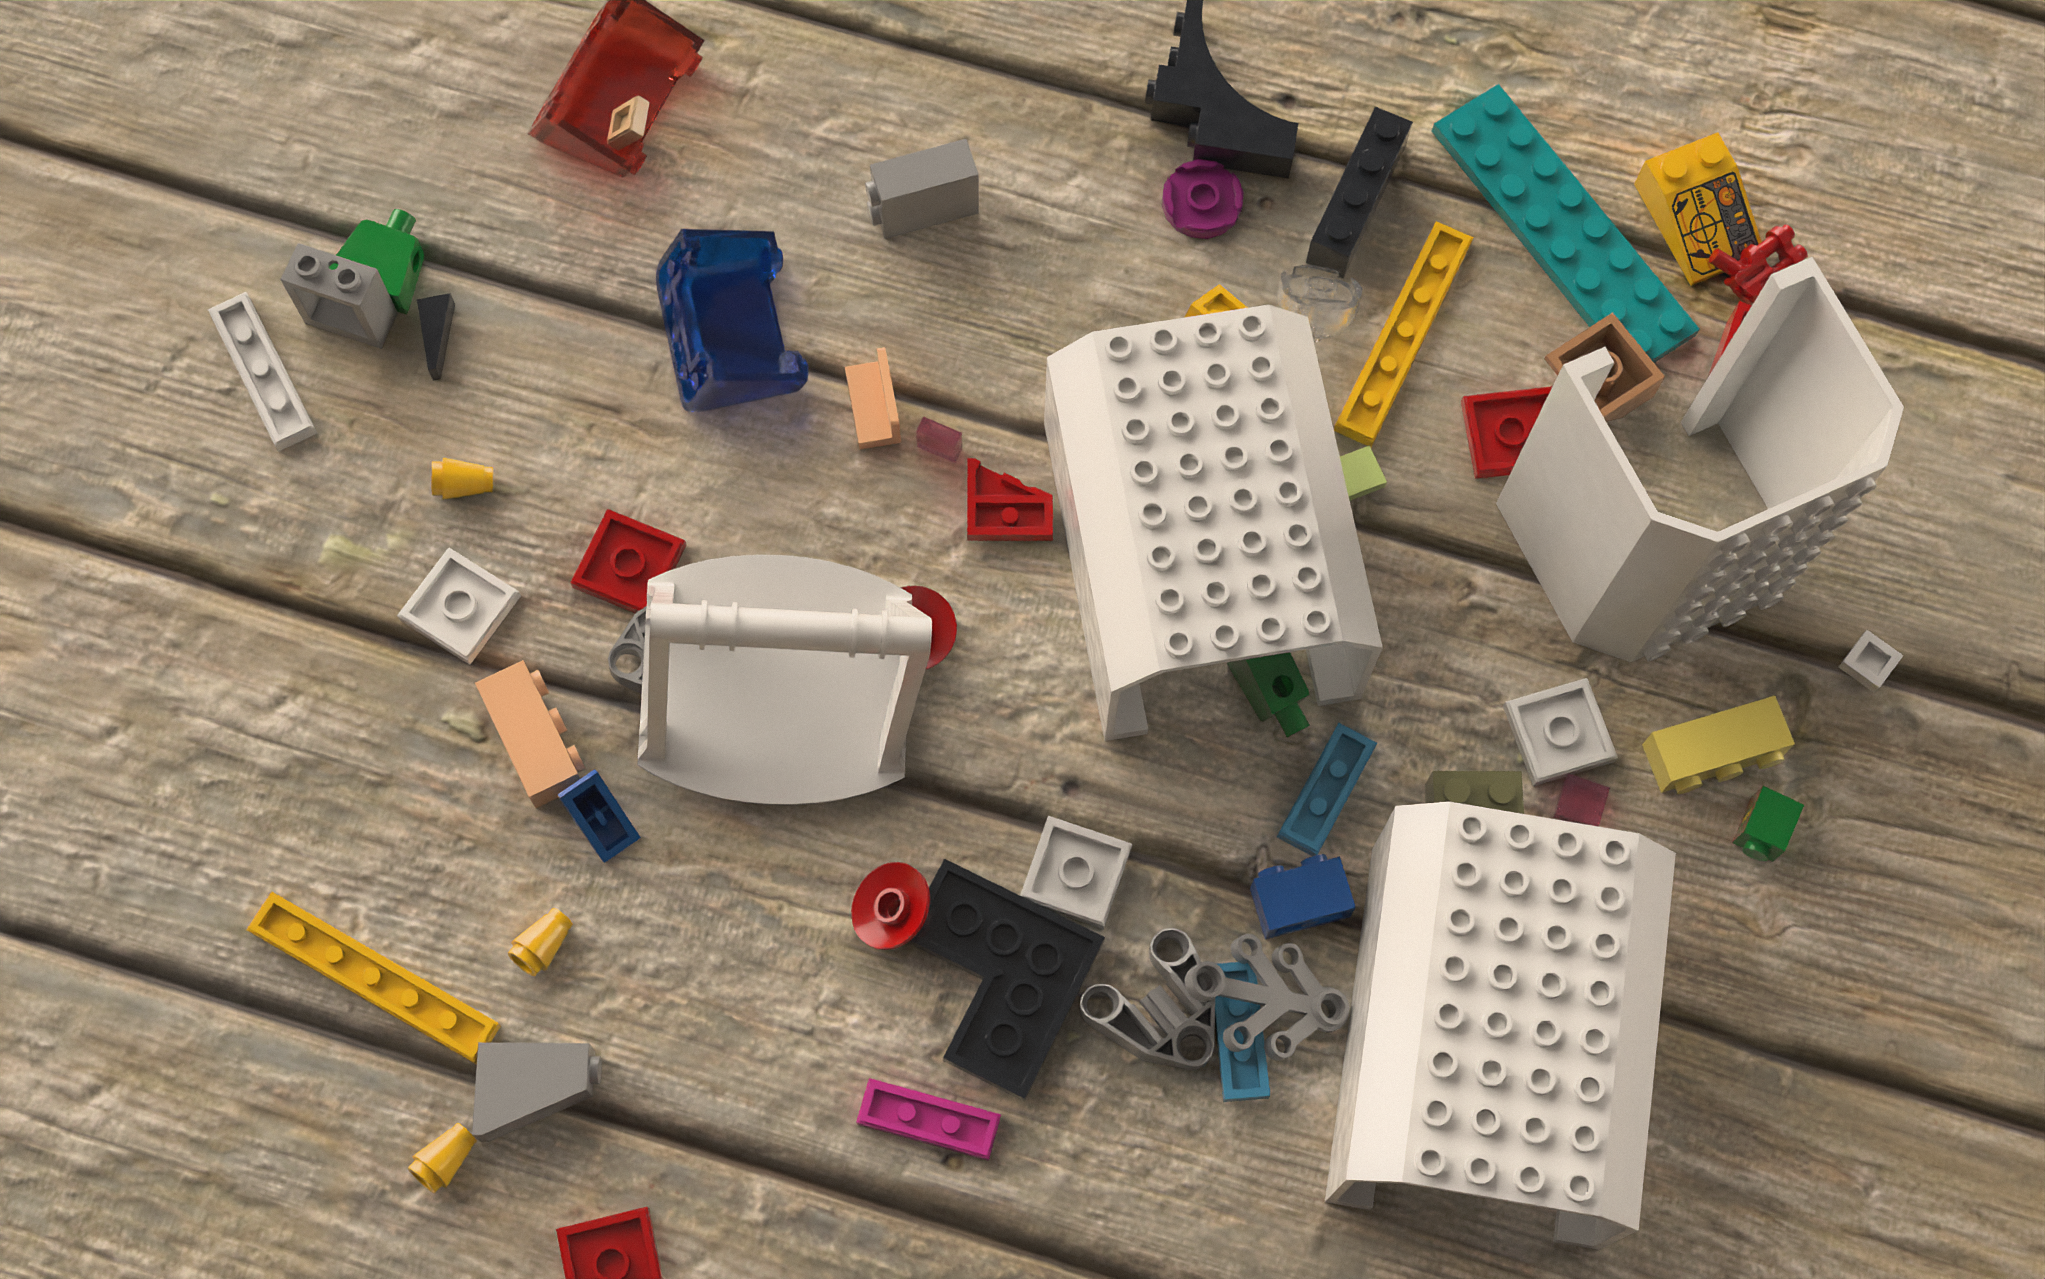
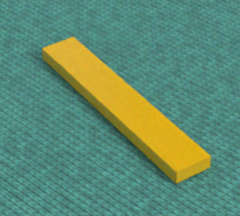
(1403, 334)
(373, 977)

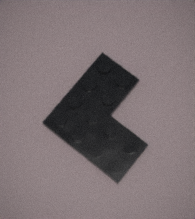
(1028, 970)

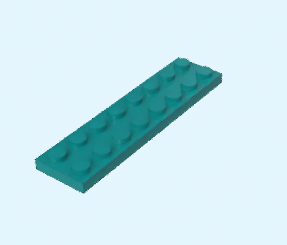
(1561, 222)

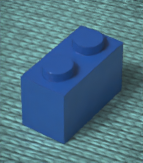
(1301, 896)

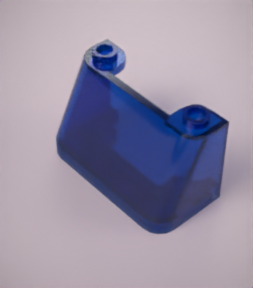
(725, 319)

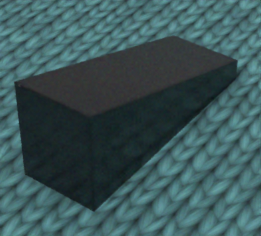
(436, 321)

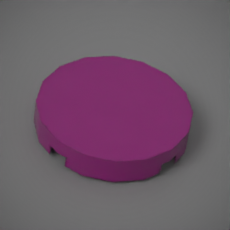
(1202, 199)

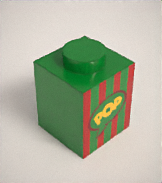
(1767, 825)

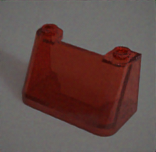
(623, 55)

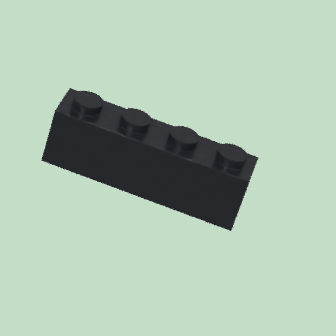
(1359, 191)

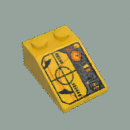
(1698, 204)

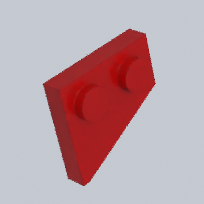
(1005, 508)

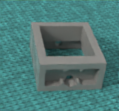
(340, 300)

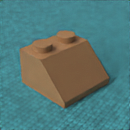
(1632, 377)

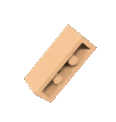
(531, 732)

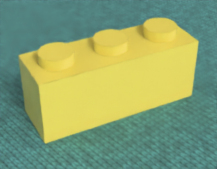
(1718, 745)

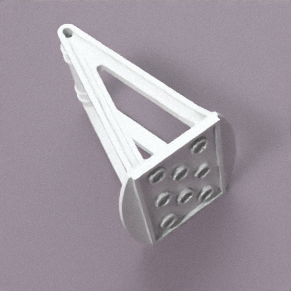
(779, 679)

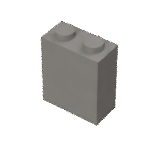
(923, 189)

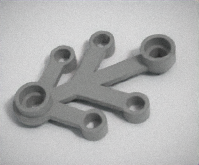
(1273, 996)

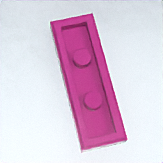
(928, 1119)

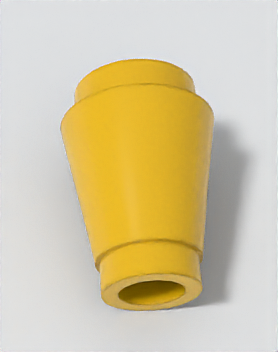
(460, 479)
(540, 942)
(441, 1159)

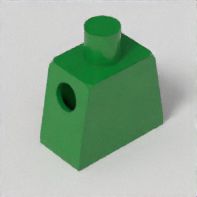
(390, 251)
(1256, 680)

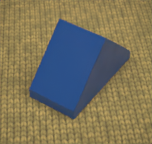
(598, 816)

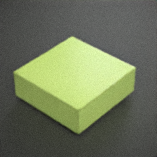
(1362, 473)

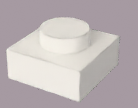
(1870, 661)

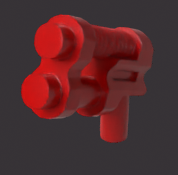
(1752, 270)

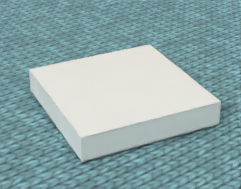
(459, 605)
(1560, 732)
(1076, 872)

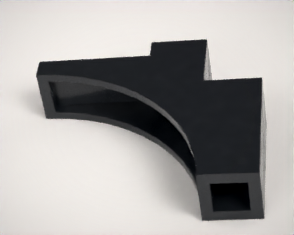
(1219, 118)

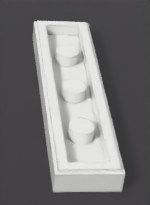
(262, 371)

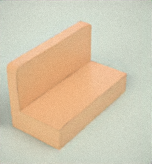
(873, 403)

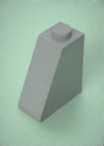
(528, 1083)

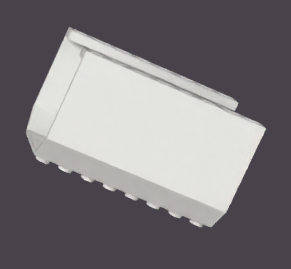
(1804, 420)
(1206, 505)
(1506, 1016)

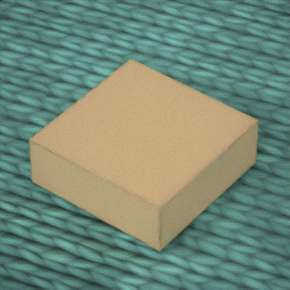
(628, 123)

